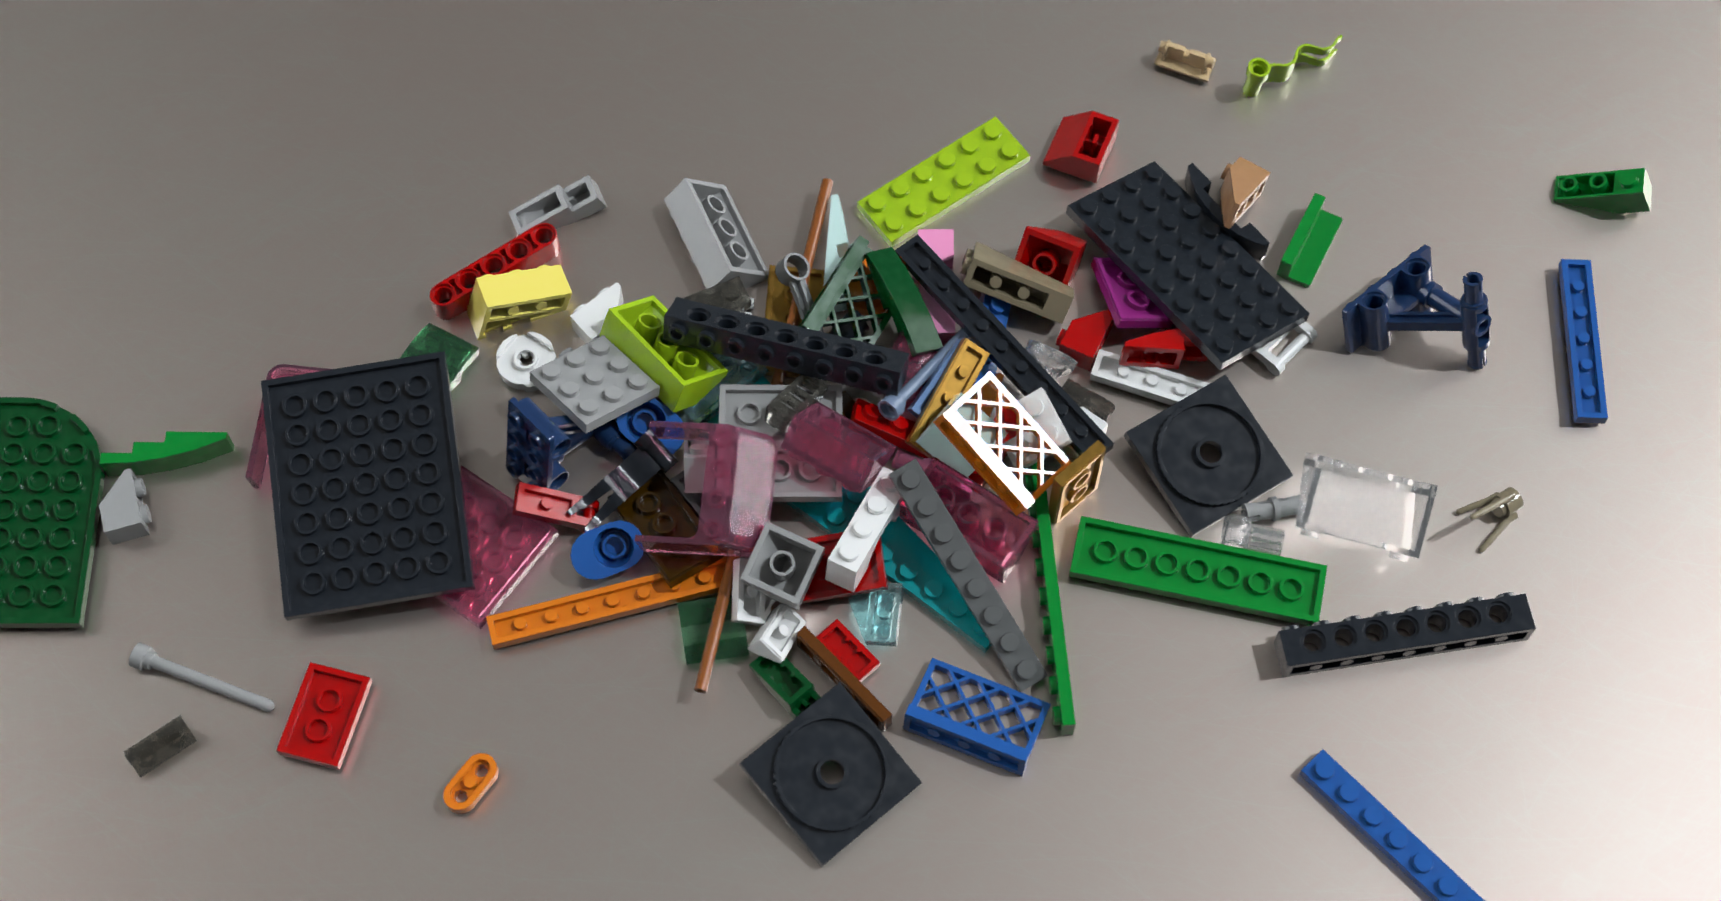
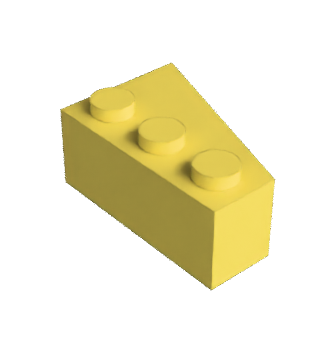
(515, 296)

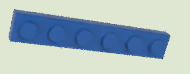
(1582, 341)

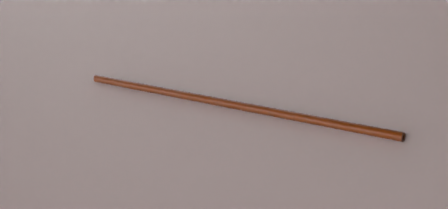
(778, 379)

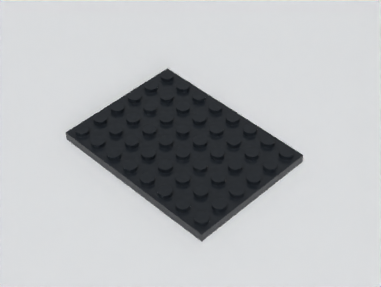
(366, 486)

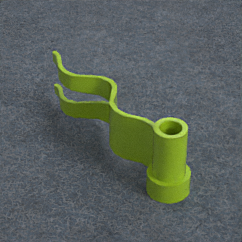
(1261, 72)

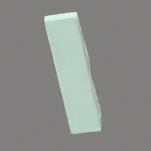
(836, 242)

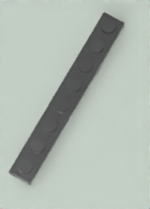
(968, 575)

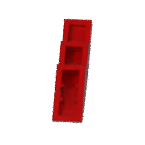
(1160, 350)

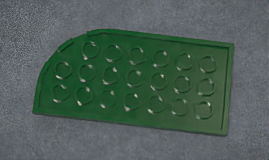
(46, 514)

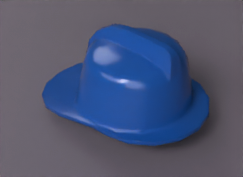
(636, 422)
(606, 550)

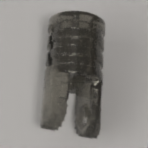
(1089, 399)

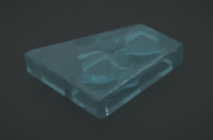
(879, 614)

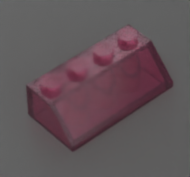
(982, 517)

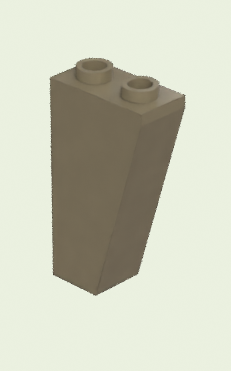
(1015, 283)

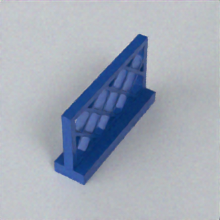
(960, 734)

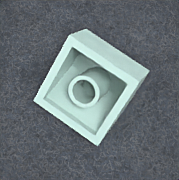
(938, 446)

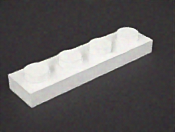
(1144, 381)

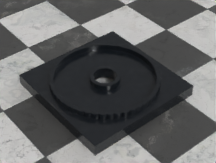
(1202, 490)
(823, 813)

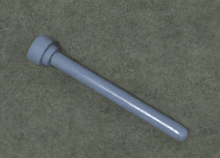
(892, 406)

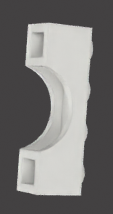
(855, 547)

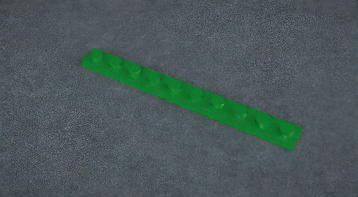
(1052, 623)

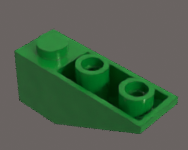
(1606, 191)

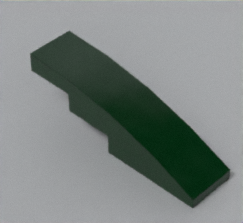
(904, 301)
(786, 684)

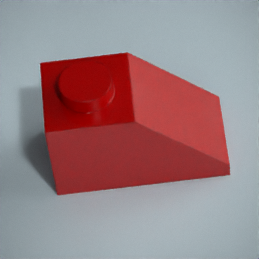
(1086, 337)

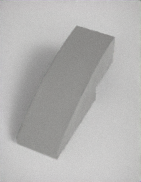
(559, 205)

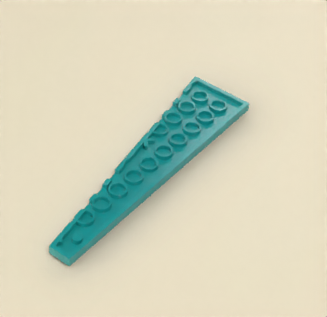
(905, 559)

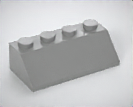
(715, 233)

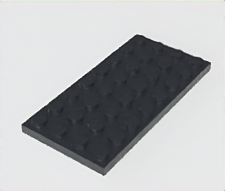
(1187, 264)

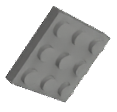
(594, 384)

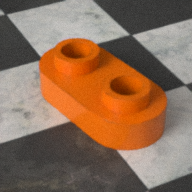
(469, 783)

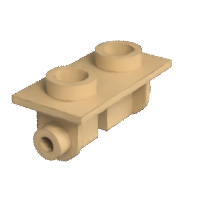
(1185, 61)

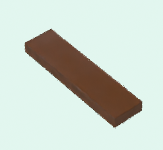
(839, 673)

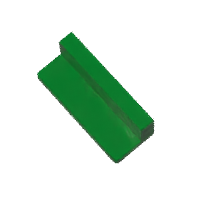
(1309, 244)

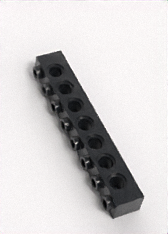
(786, 347)
(1298, 660)

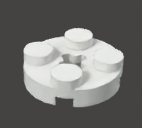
(515, 348)

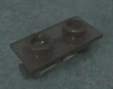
(160, 746)

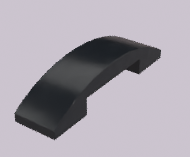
(1248, 237)

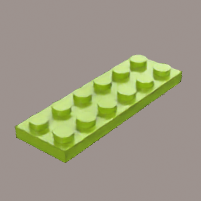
(943, 182)

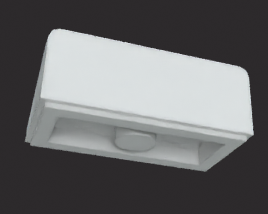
(777, 634)

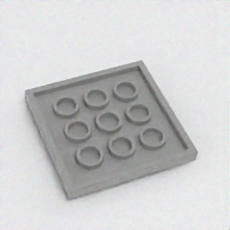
(794, 479)

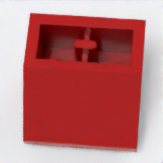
(1082, 145)

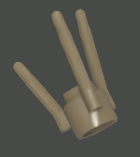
(1502, 505)

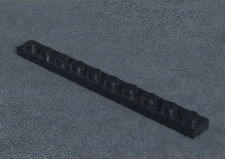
(994, 338)

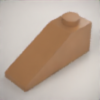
(1240, 188)

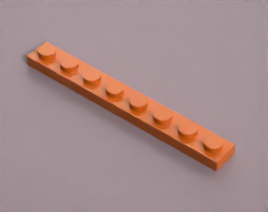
(599, 606)

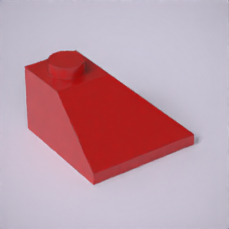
(1051, 253)

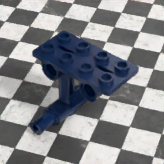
(1405, 303)
(540, 442)

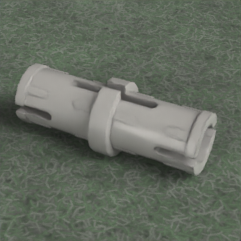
(1271, 508)

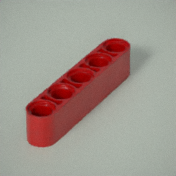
(499, 259)

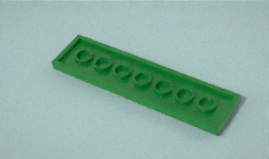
(1198, 571)

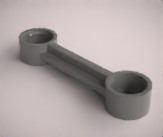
(797, 284)

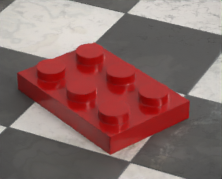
(872, 580)
(324, 716)

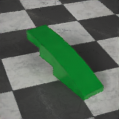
(176, 452)

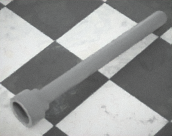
(145, 657)

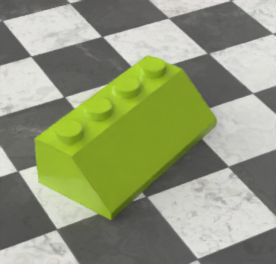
(679, 370)

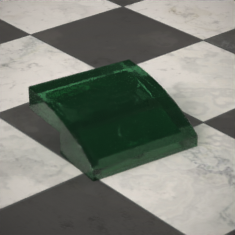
(458, 351)
(695, 625)

